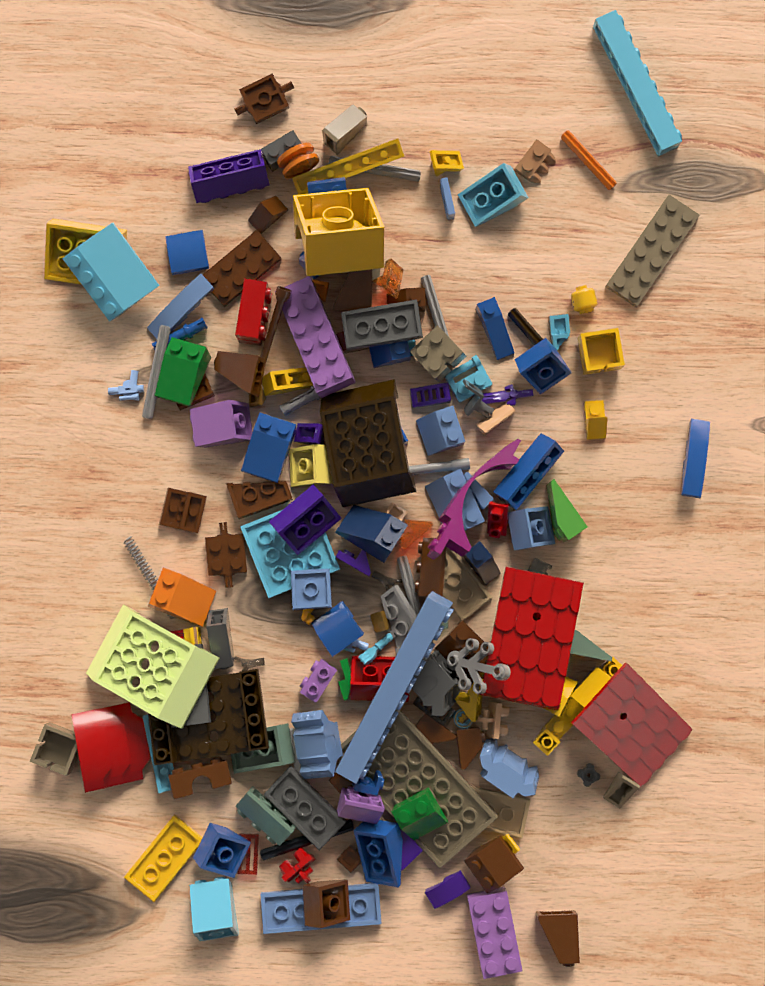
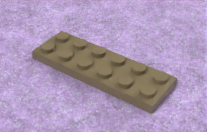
(652, 250)

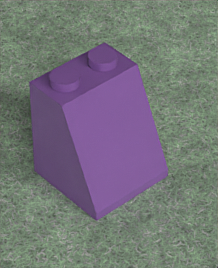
(221, 423)

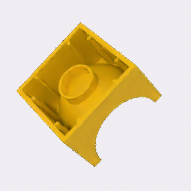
(339, 231)

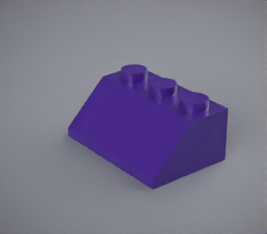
(305, 519)

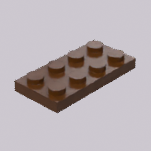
(247, 260)

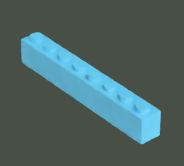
(637, 83)

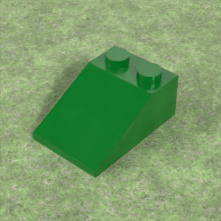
(182, 371)

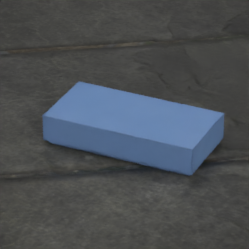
(447, 198)

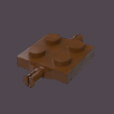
(264, 98)
(226, 554)

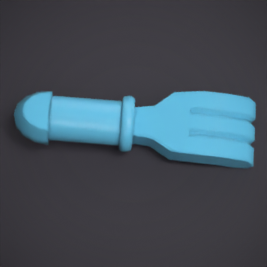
(371, 653)

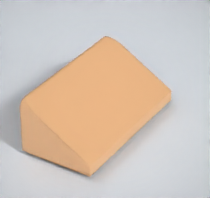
(498, 416)

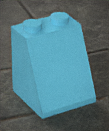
(213, 909)

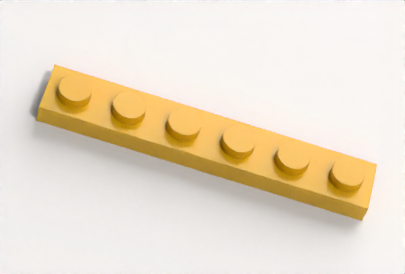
(351, 165)

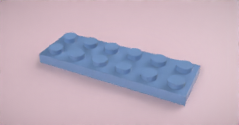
(285, 909)

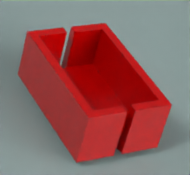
(253, 312)

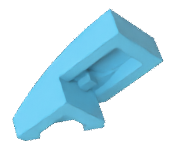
(559, 329)

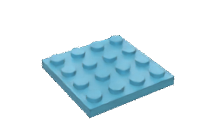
(276, 559)

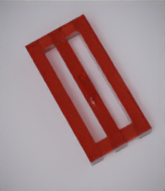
(249, 836)

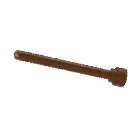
(282, 295)

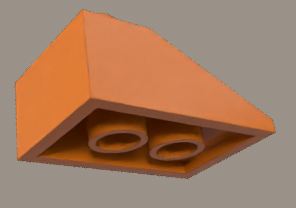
(182, 597)

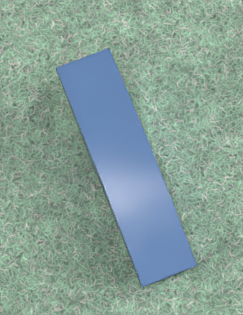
(181, 305)

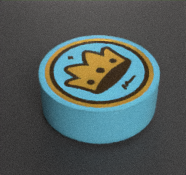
(461, 719)

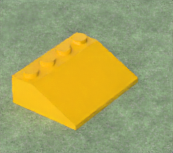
(61, 239)

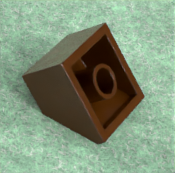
(493, 864)
(326, 903)

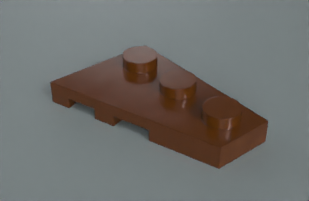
(256, 497)

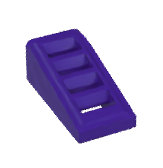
(445, 386)

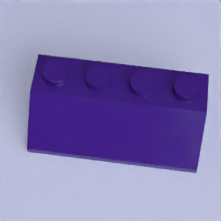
(228, 176)

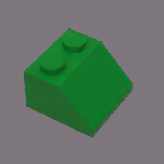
(419, 814)

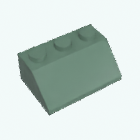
(265, 816)

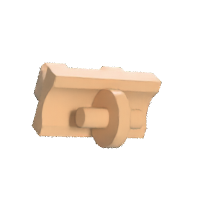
(492, 718)

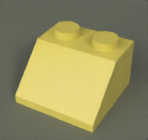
(309, 466)

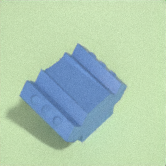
(316, 744)
(508, 770)

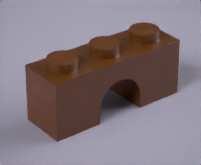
(182, 781)

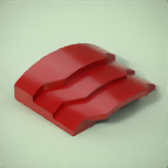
(110, 746)

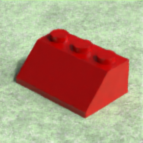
(368, 678)

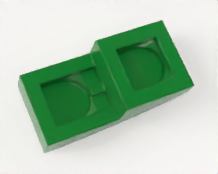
(345, 683)

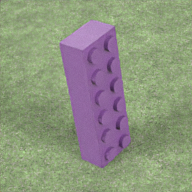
(316, 339)

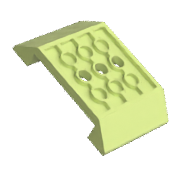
(174, 674)

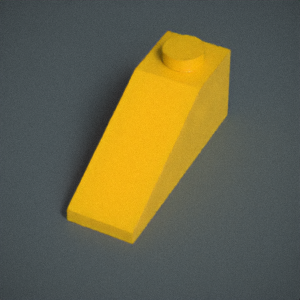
(286, 381)

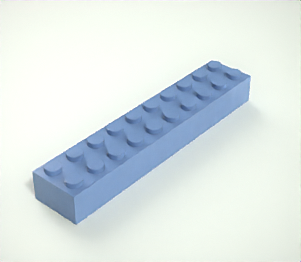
(394, 686)

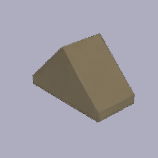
(620, 790)

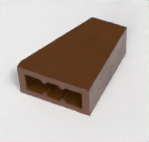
(355, 292)
(242, 370)
(562, 934)

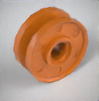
(298, 160)

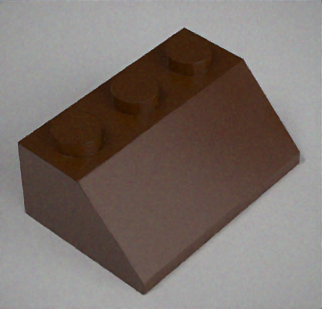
(430, 571)
(456, 641)

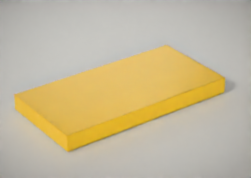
(163, 858)

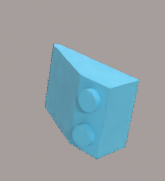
(493, 195)

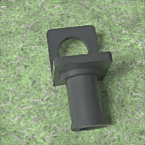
(475, 402)

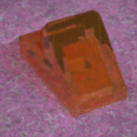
(391, 278)
(418, 529)

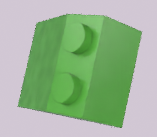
(564, 516)

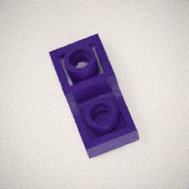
(448, 890)

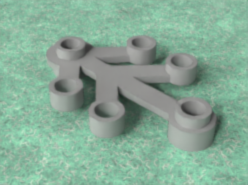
(456, 661)

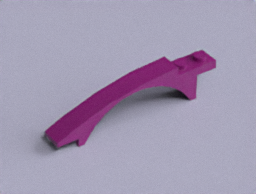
(452, 530)

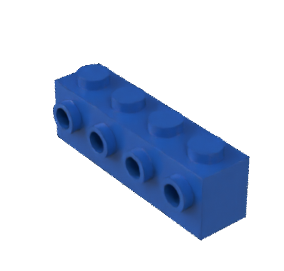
(528, 471)

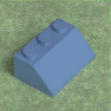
(443, 491)

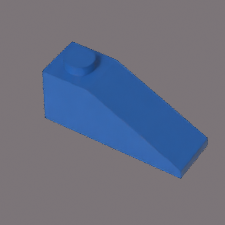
(495, 328)

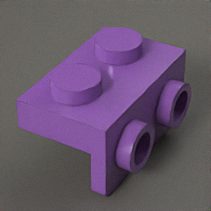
(318, 681)

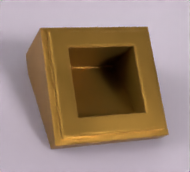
(379, 621)

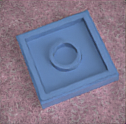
(311, 589)

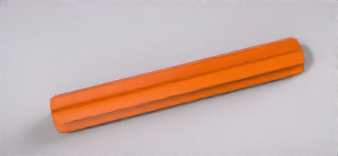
(593, 165)

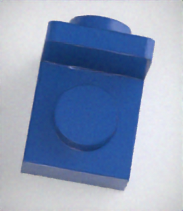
(368, 786)

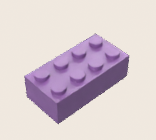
(494, 933)

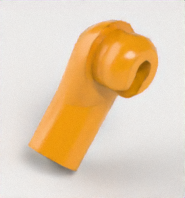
(307, 617)

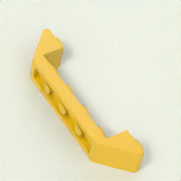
(557, 726)

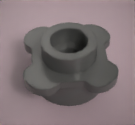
(594, 776)

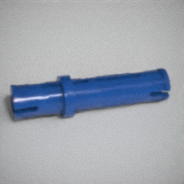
(187, 331)

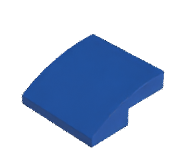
(187, 252)
(337, 628)

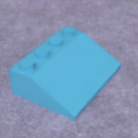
(111, 272)

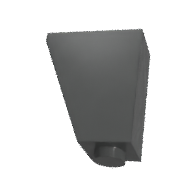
(220, 637)

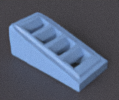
(480, 494)

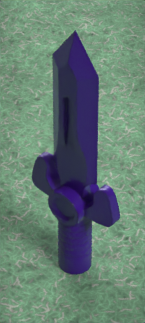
(502, 396)

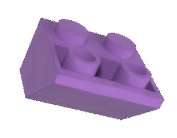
(360, 806)

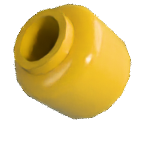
(584, 299)

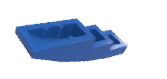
(695, 458)

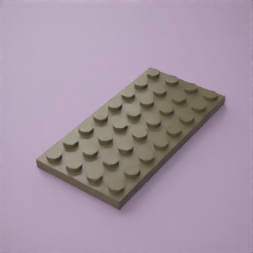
(413, 764)

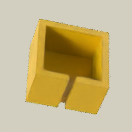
(600, 351)

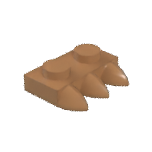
(534, 161)

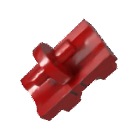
(497, 519)
(290, 872)

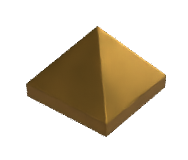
(257, 401)

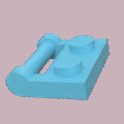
(479, 379)

